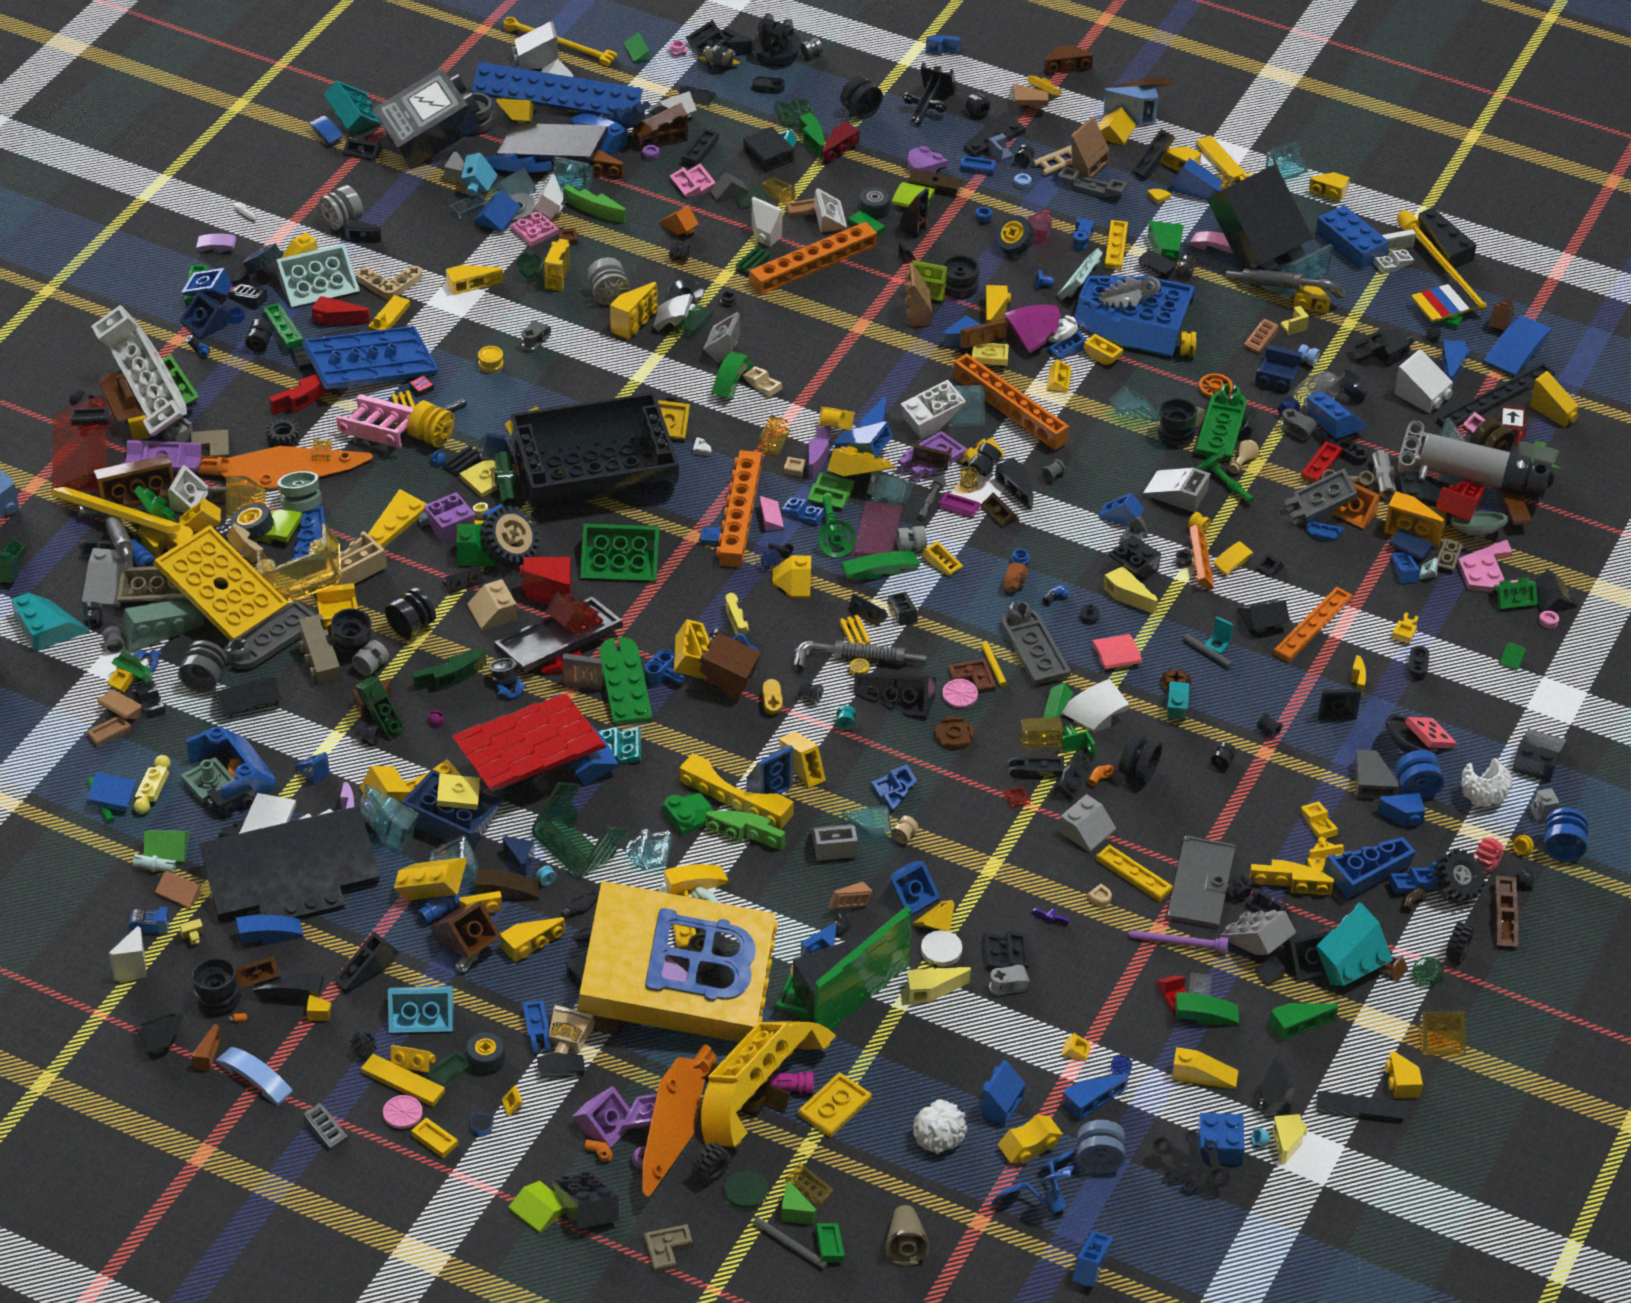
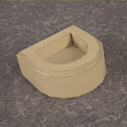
(1100, 896)

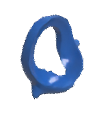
(154, 655)
(507, 694)

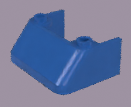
(252, 769)

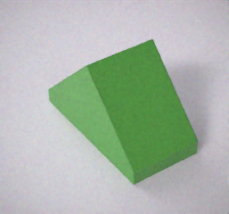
(796, 1207)

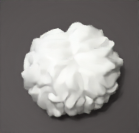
(1488, 789)
(939, 1127)

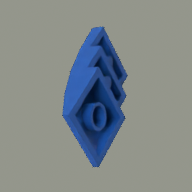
(1517, 345)

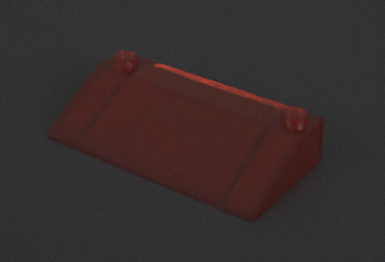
(78, 449)

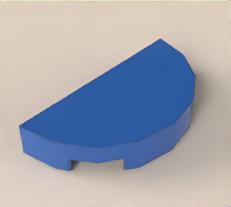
(1323, 532)

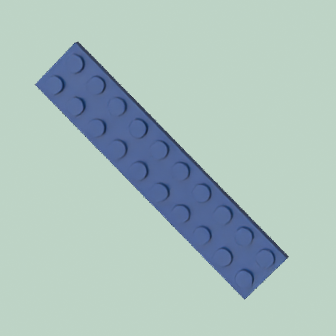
(554, 89)

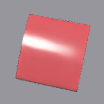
(1117, 651)

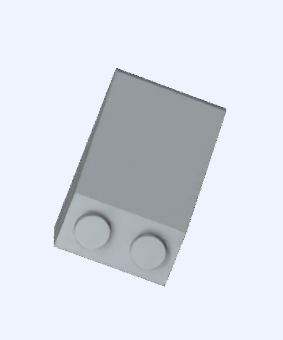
(104, 577)

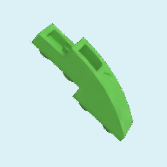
(741, 824)

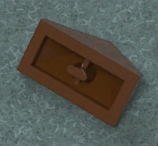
(257, 972)

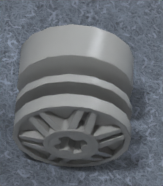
(340, 206)
(607, 280)

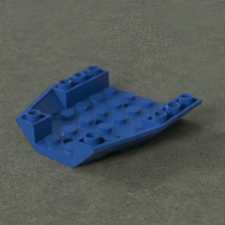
(1147, 326)

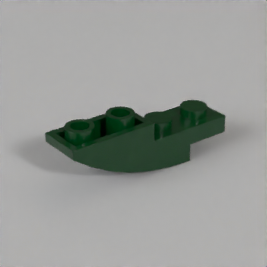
(452, 673)

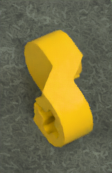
(771, 696)

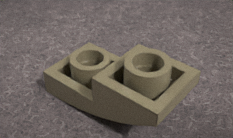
(1449, 554)

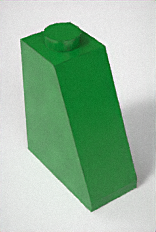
(1166, 238)

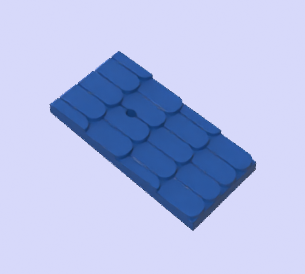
(370, 357)

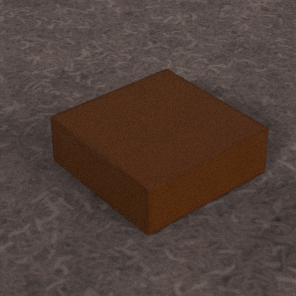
(570, 235)

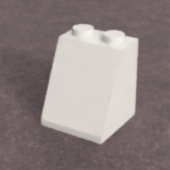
(1422, 382)

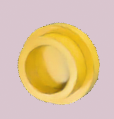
(1523, 845)

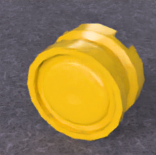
(1188, 344)
(490, 359)

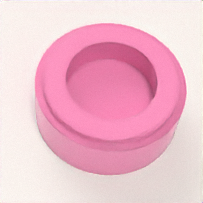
(1549, 619)

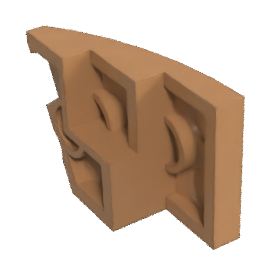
(1029, 96)

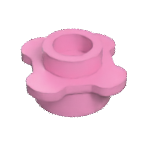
(678, 47)

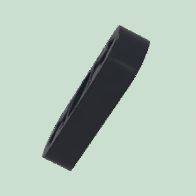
(1355, 453)

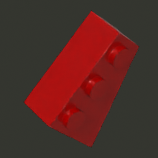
(1461, 500)

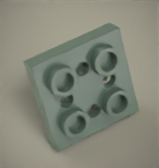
(208, 775)

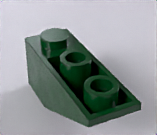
(11, 560)
(379, 706)

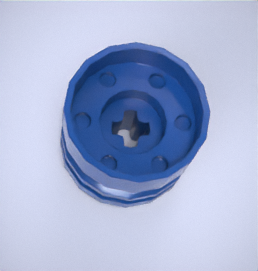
(1566, 835)

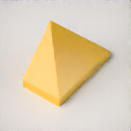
(938, 917)

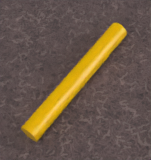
(994, 665)

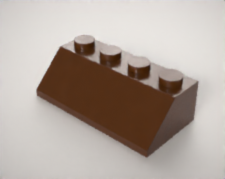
(120, 481)

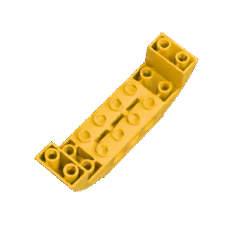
(747, 1069)

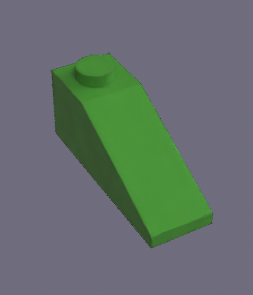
(184, 386)

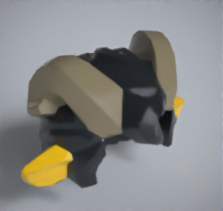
(718, 56)

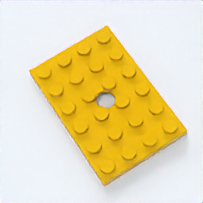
(208, 558)

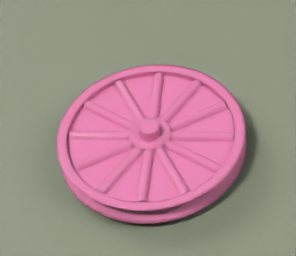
(960, 693)
(402, 1112)

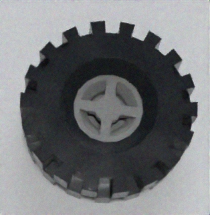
(1459, 876)

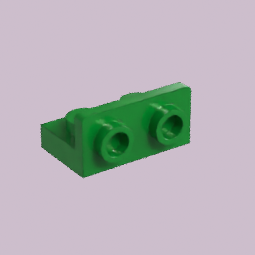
(1516, 593)

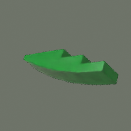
(877, 564)

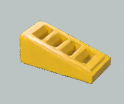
(936, 548)

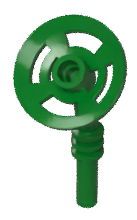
(1212, 464)
(835, 534)

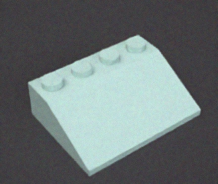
(316, 274)

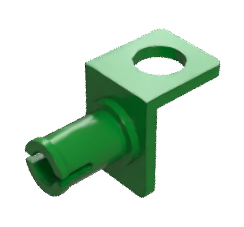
(1075, 741)

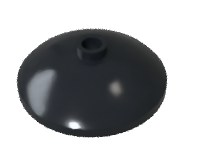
(1404, 736)

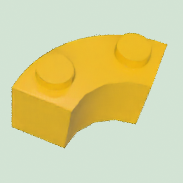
(1030, 1139)

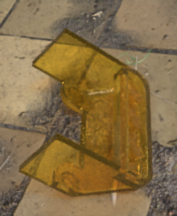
(307, 573)

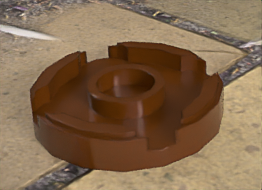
(954, 733)

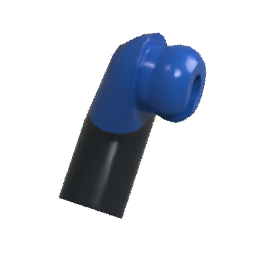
(200, 348)
(1053, 593)

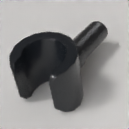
(785, 549)

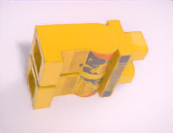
(557, 265)

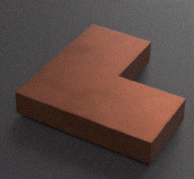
(977, 671)

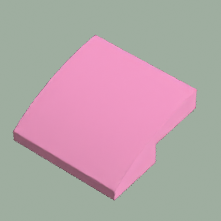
(694, 181)

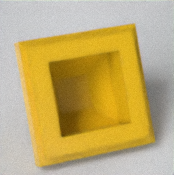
(512, 1101)

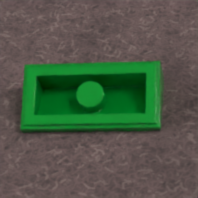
(637, 49)

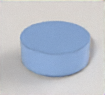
(1022, 181)

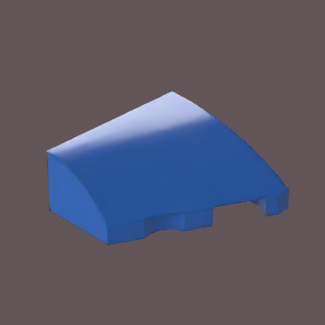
(894, 787)

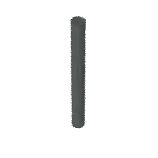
(801, 1250)

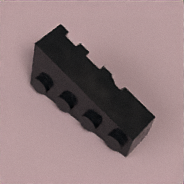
(1447, 238)

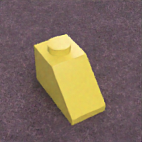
(1288, 1135)

